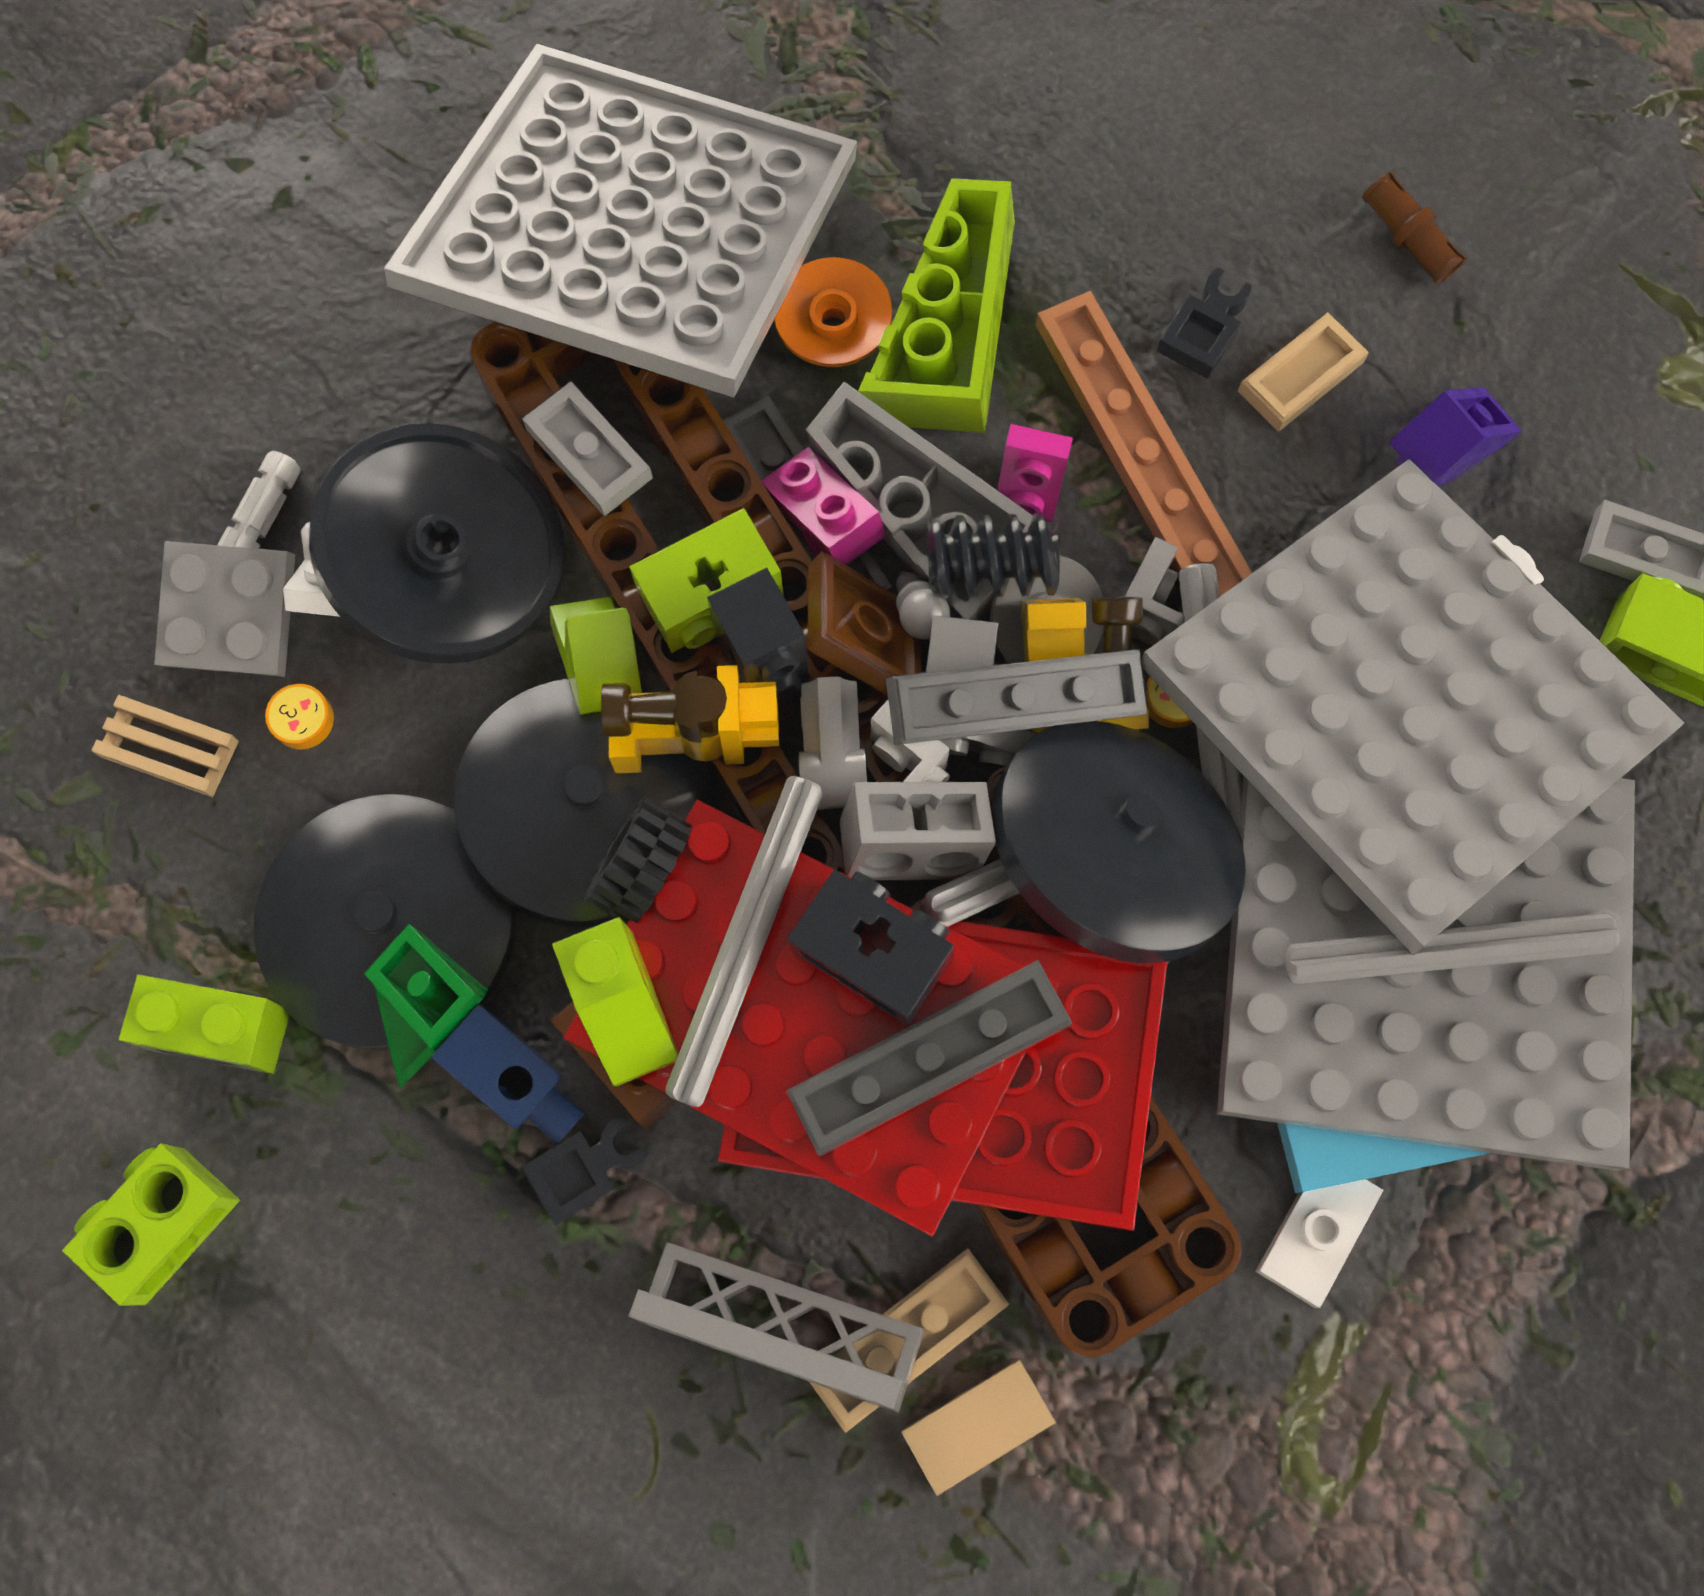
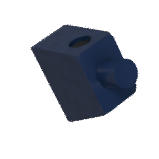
(482, 1056)

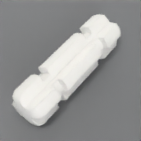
(261, 501)

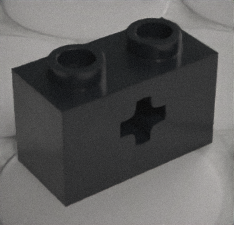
(760, 633)
(832, 943)

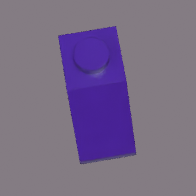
(1455, 434)

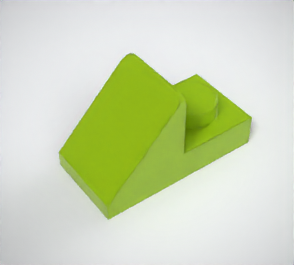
(595, 648)

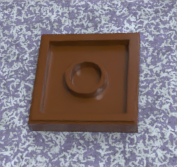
(857, 625)

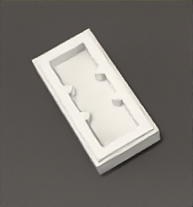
(1318, 1238)

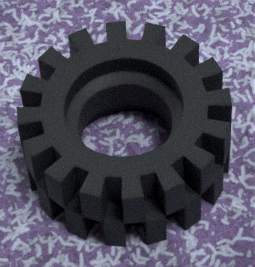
(638, 861)

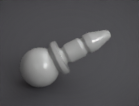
(918, 604)

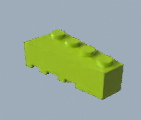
(945, 335)

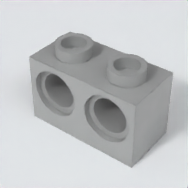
(916, 829)

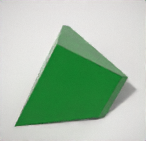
(420, 999)

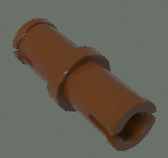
(1414, 228)

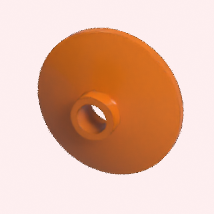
(834, 290)

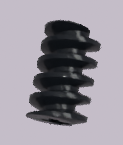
(994, 555)

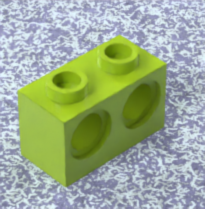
(160, 1237)

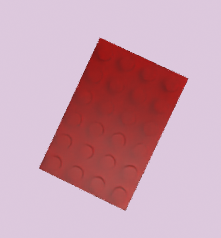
(805, 1023)
(1078, 1104)

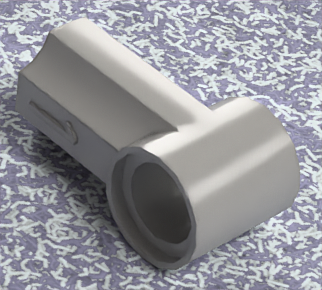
(831, 739)

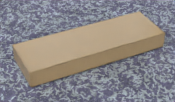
(946, 1307)

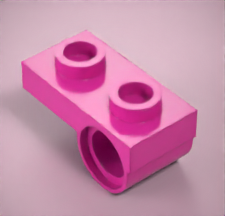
(1034, 469)
(824, 507)

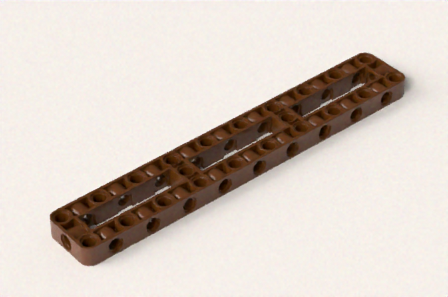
(1040, 1249)

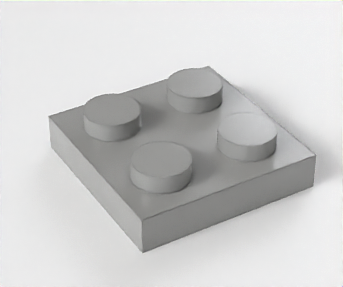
(223, 609)

